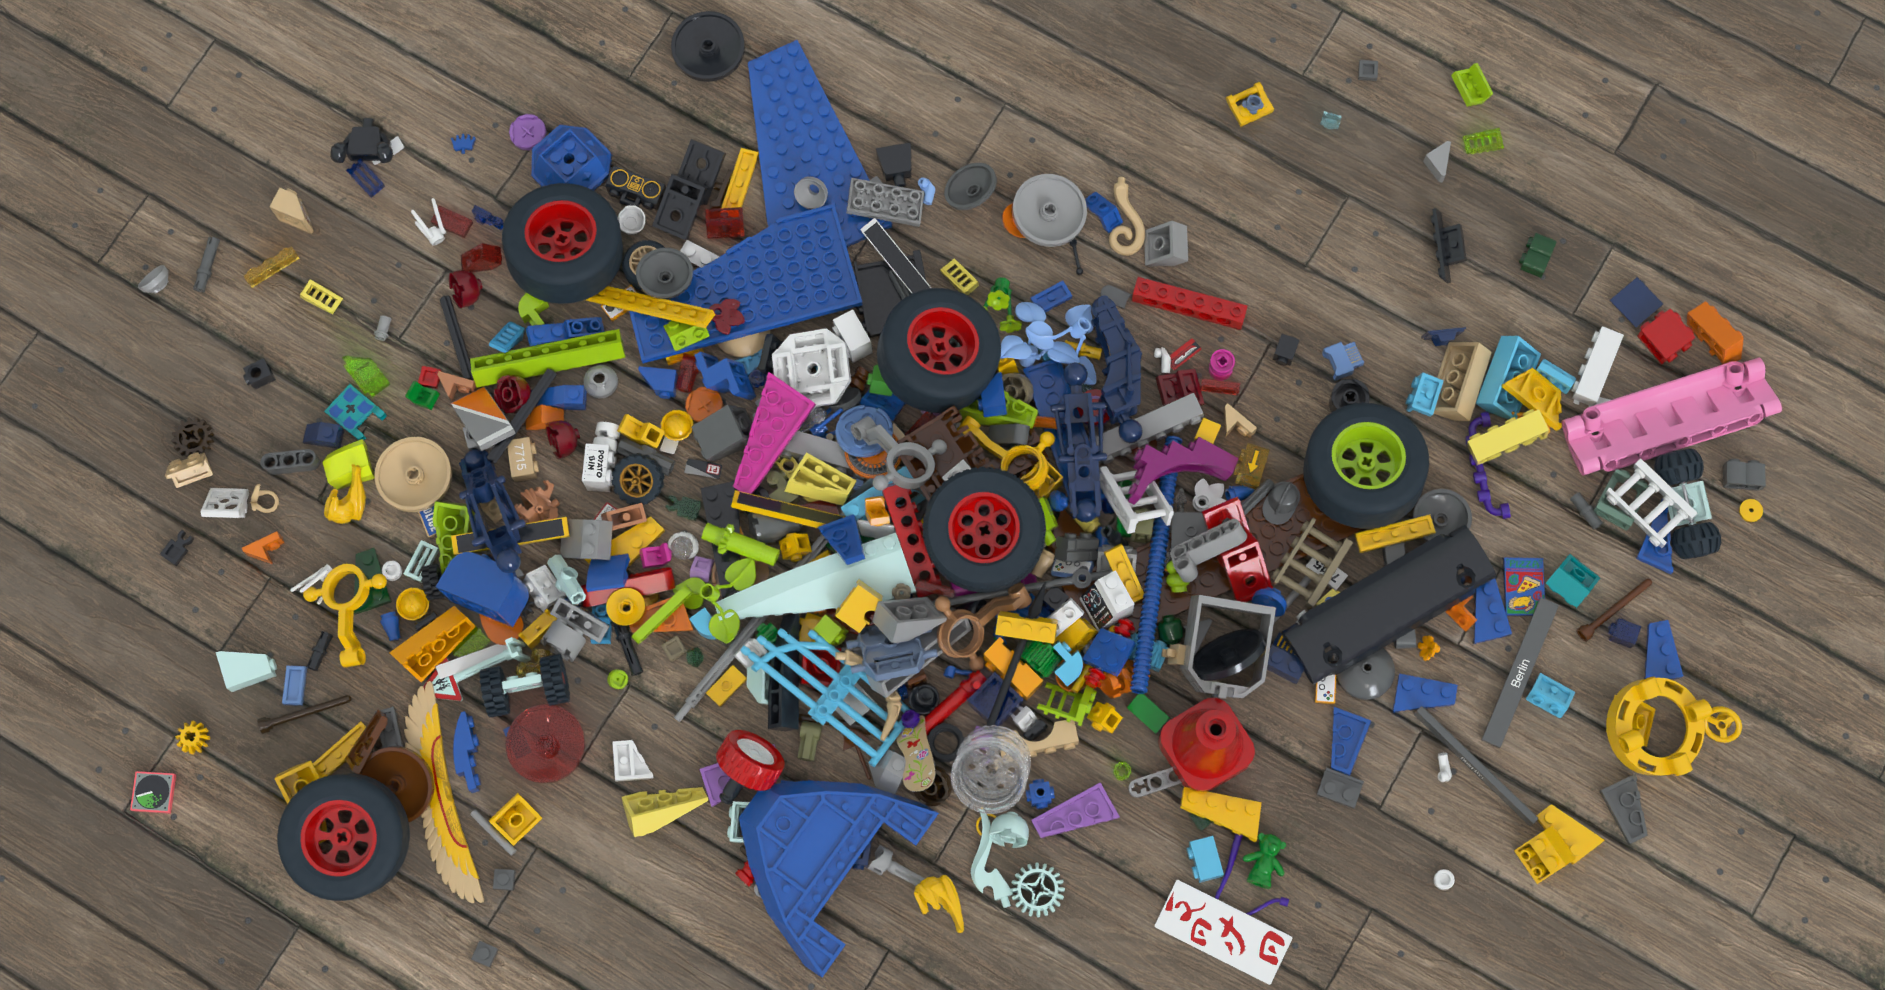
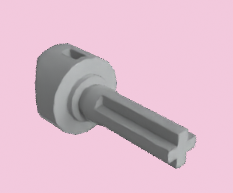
(884, 862)

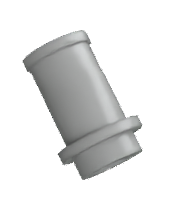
(382, 328)

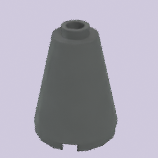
(770, 529)

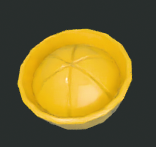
(677, 425)
(412, 604)

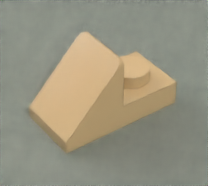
(1234, 418)

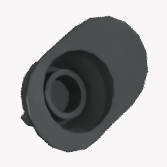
(1281, 503)

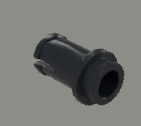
(425, 621)
(1035, 730)

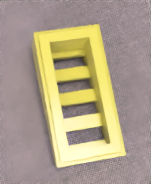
(958, 285)
(318, 288)

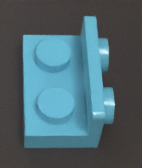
(1556, 376)
(1424, 394)
(1550, 695)

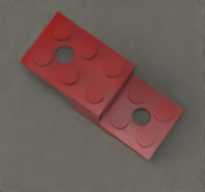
(1243, 559)

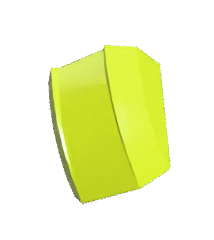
(339, 464)

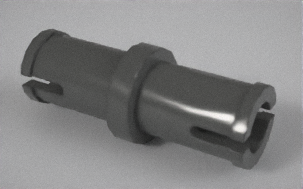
(1586, 511)

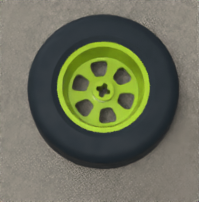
(1385, 432)

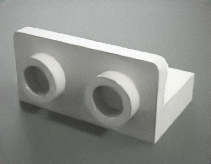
(542, 587)

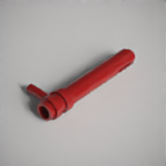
(954, 700)

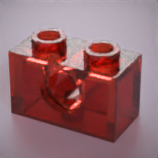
(724, 222)

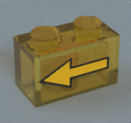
(1252, 466)

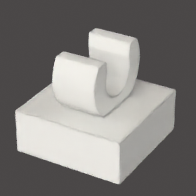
(1024, 719)

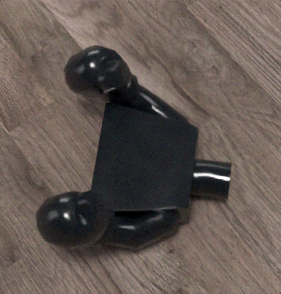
(365, 144)

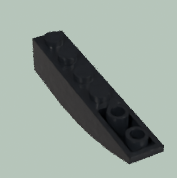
(782, 704)

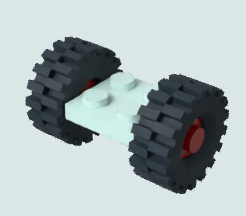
(496, 688)

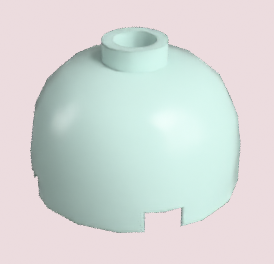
(1009, 829)

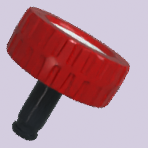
(748, 763)

